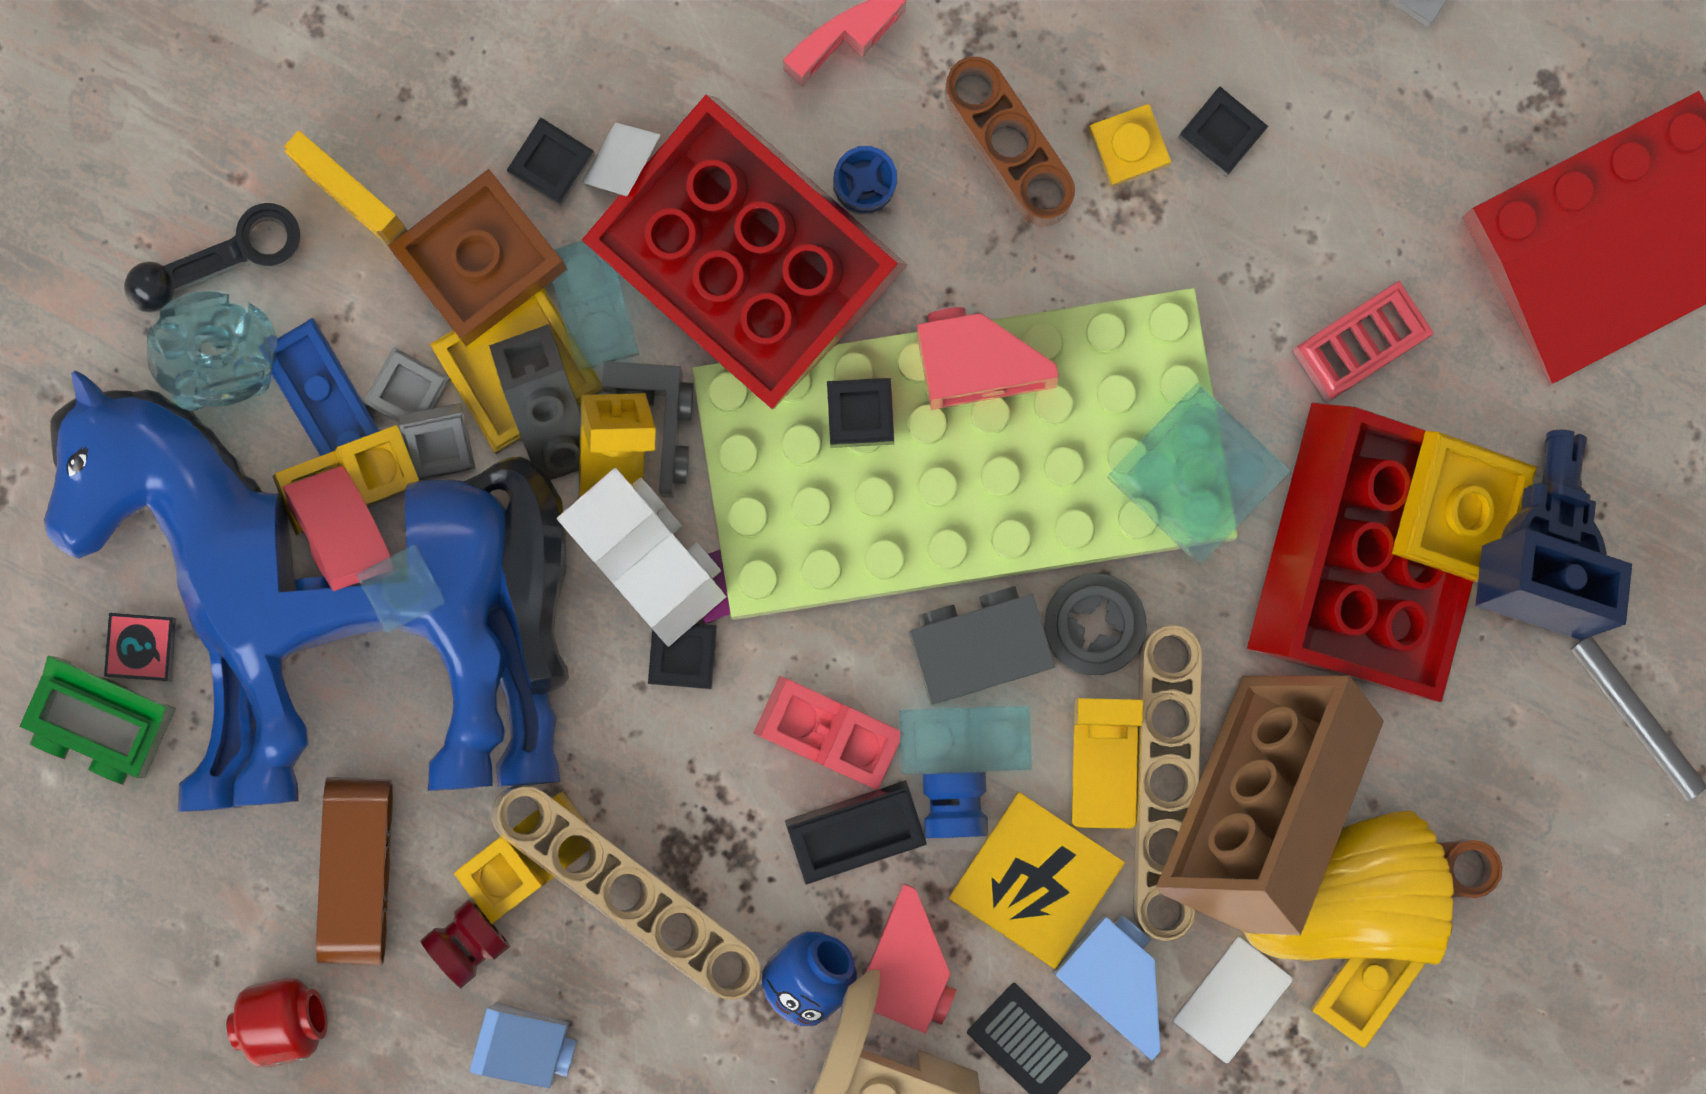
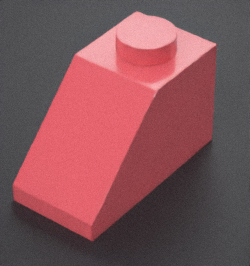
(977, 360)
(911, 967)

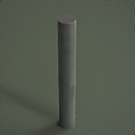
(1638, 718)

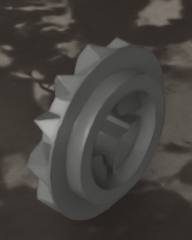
(1124, 613)

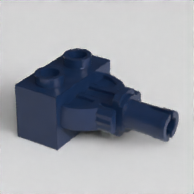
(1553, 557)

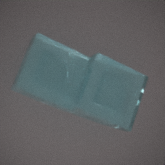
(593, 308)
(965, 739)

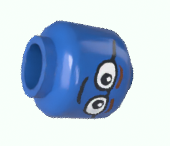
(808, 978)

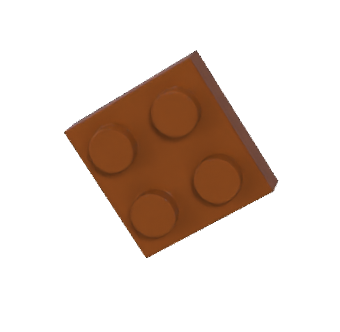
(477, 257)

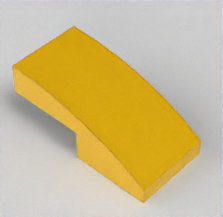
(375, 464)
(505, 877)

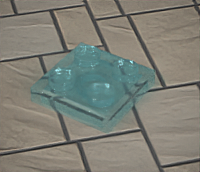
(1198, 474)

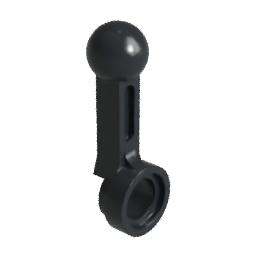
(153, 286)

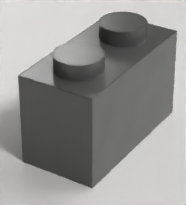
(980, 647)

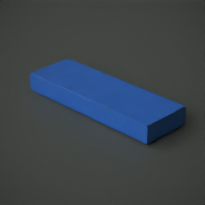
(320, 389)

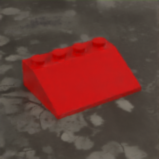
(1603, 240)
(743, 251)
(1332, 582)

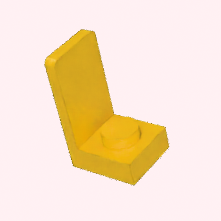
(612, 435)
(1105, 762)

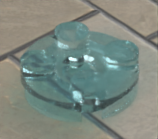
(206, 379)

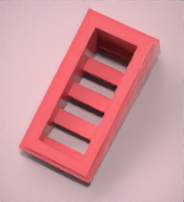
(1320, 369)

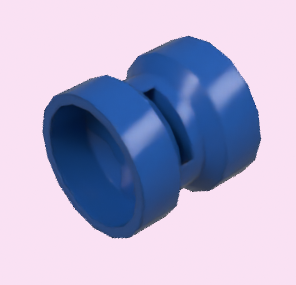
(870, 171)
(955, 820)

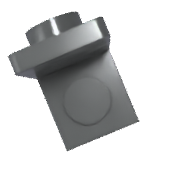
(658, 381)
(540, 399)

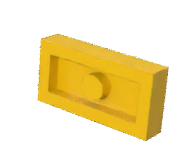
(1364, 995)

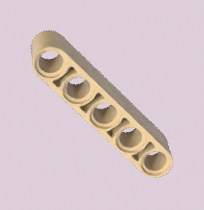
(1157, 750)
(656, 900)

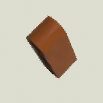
(1001, 111)
(354, 871)

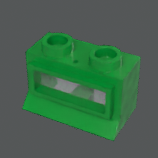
(95, 719)

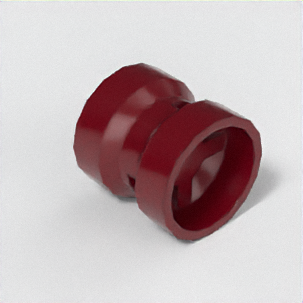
(475, 933)

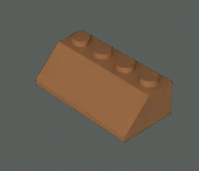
(1272, 802)

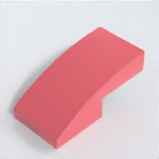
(858, 26)
(337, 526)
(828, 732)

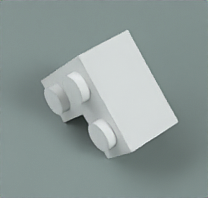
(635, 546)

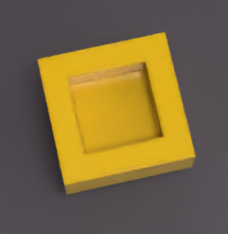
(1129, 145)

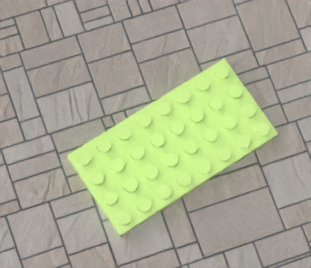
(964, 485)

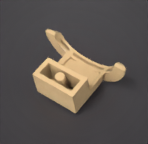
(858, 1071)

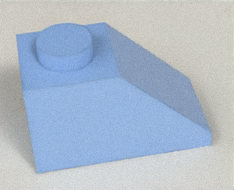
(1117, 980)
(522, 1046)

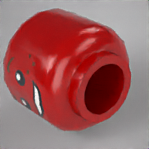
(277, 1022)

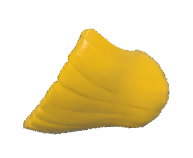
(1378, 898)

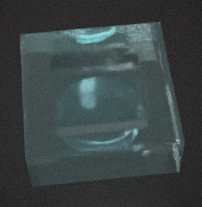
(401, 588)

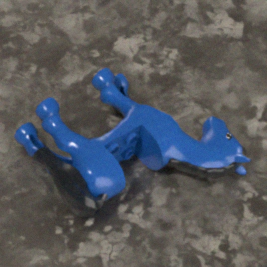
(237, 585)

